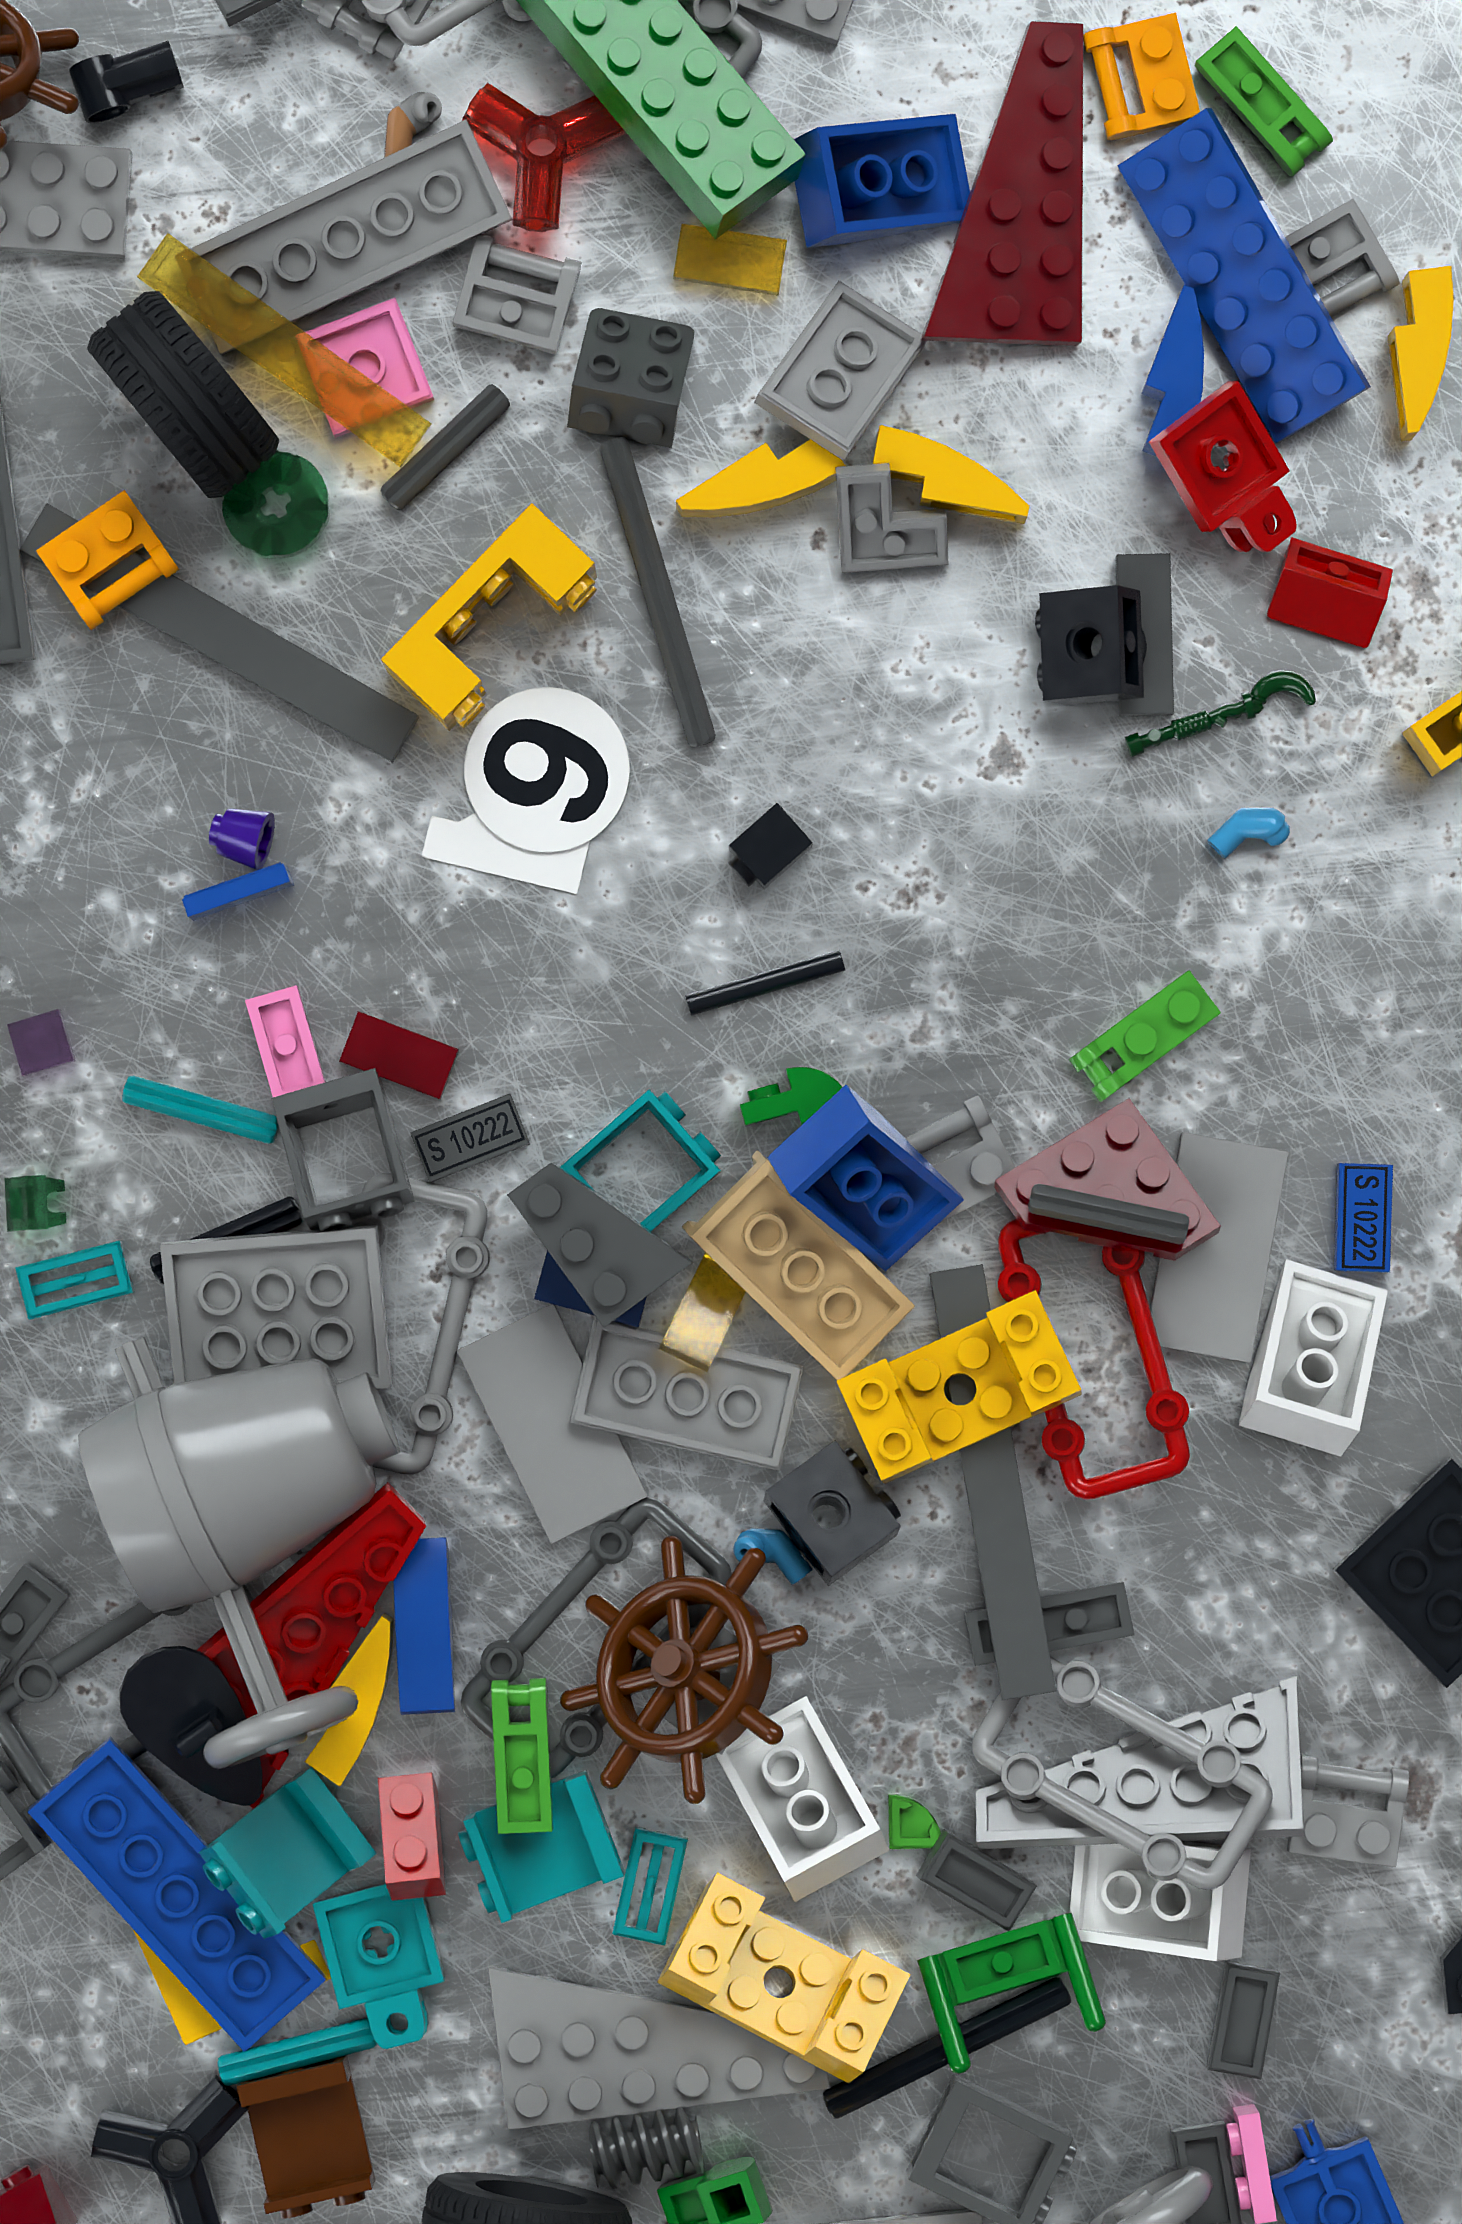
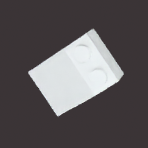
(1314, 1359)
(803, 1802)
(1128, 1908)

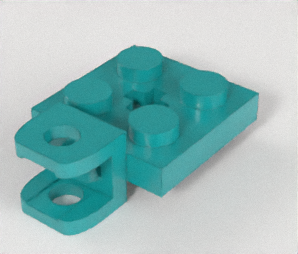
(387, 1982)

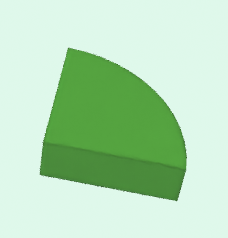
(910, 1824)

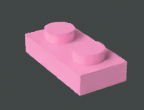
(285, 1041)
(1254, 2188)

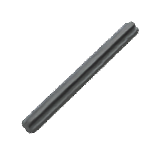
(657, 592)

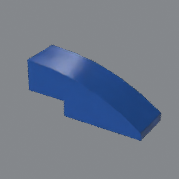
(1177, 367)
(425, 1630)

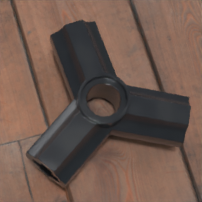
(199, 2125)

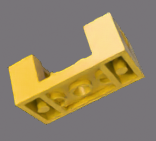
(541, 558)
(904, 1403)
(834, 2002)

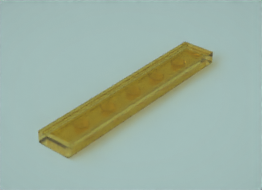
(284, 350)

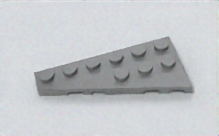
(1161, 1788)
(614, 2053)

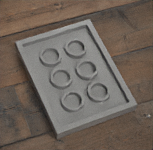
(277, 1302)

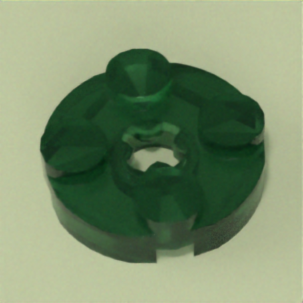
(305, 516)

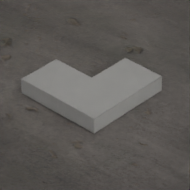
(877, 537)

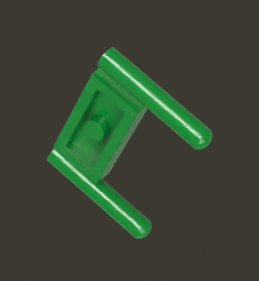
(1004, 1965)

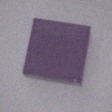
(41, 1042)

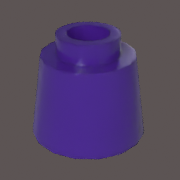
(243, 836)

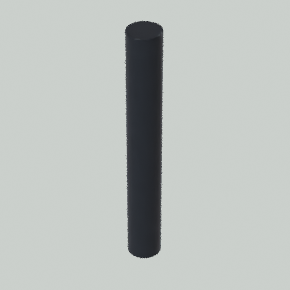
(765, 982)

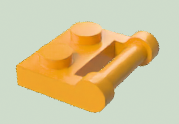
(1158, 71)
(97, 546)

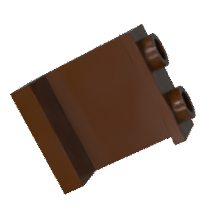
(309, 2137)

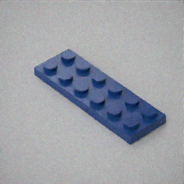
(1243, 275)
(151, 1873)

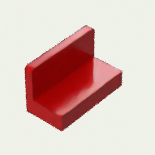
(1330, 593)

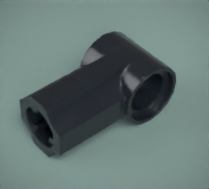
(111, 84)

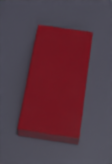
(399, 1055)

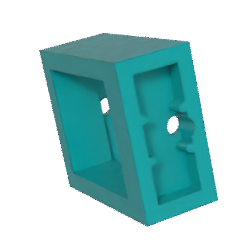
(669, 1115)

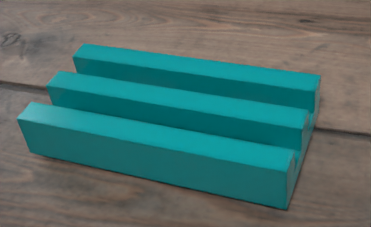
(119, 1268)
(659, 1840)

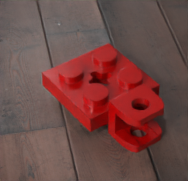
(1241, 494)

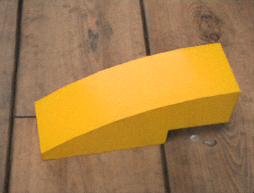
(1421, 346)
(947, 477)
(761, 482)
(368, 1678)

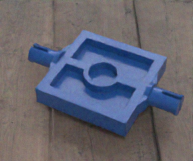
(1334, 2184)

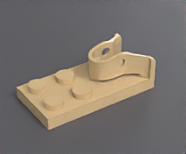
(800, 1270)

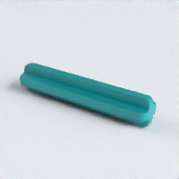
(200, 1109)
(295, 2052)

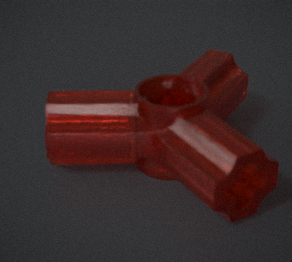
(540, 178)

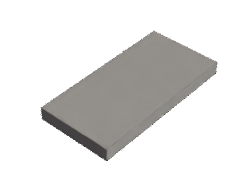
(1215, 1292)
(528, 1389)
(640, 1392)

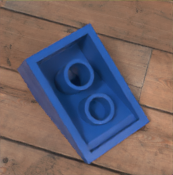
(881, 179)
(863, 1178)

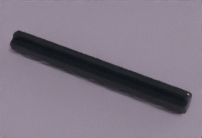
(931, 2054)

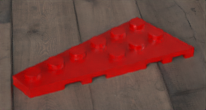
(323, 1604)

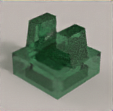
(28, 1203)

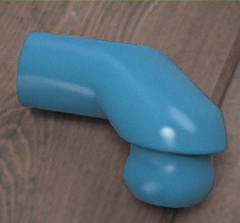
(1250, 823)
(777, 1549)

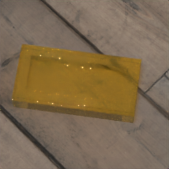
(731, 260)
(703, 1315)

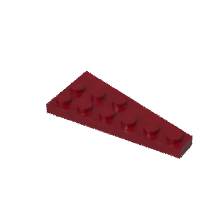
(1021, 231)

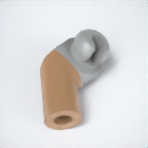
(409, 119)

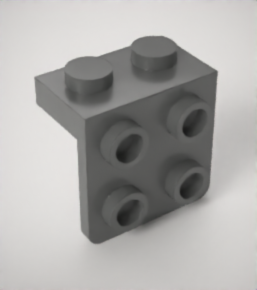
(630, 377)

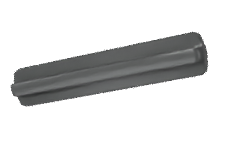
(445, 447)
(1108, 1213)

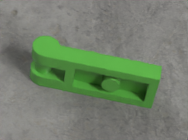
(1263, 100)
(1146, 1034)
(522, 1758)

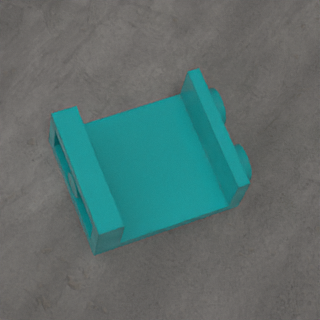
(285, 1853)
(541, 1866)

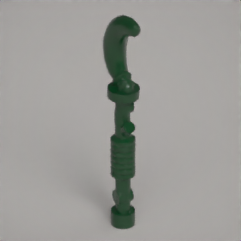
(1201, 721)

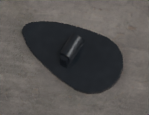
(174, 1706)

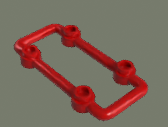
(1165, 1409)

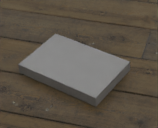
(841, 370)

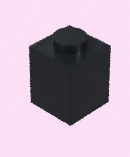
(768, 848)

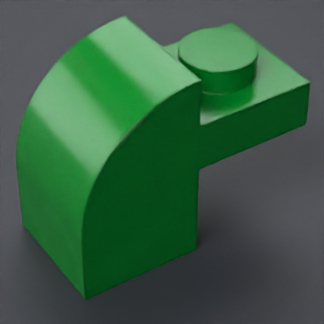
(807, 1094)
(723, 2195)

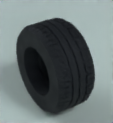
(183, 394)
(516, 2200)

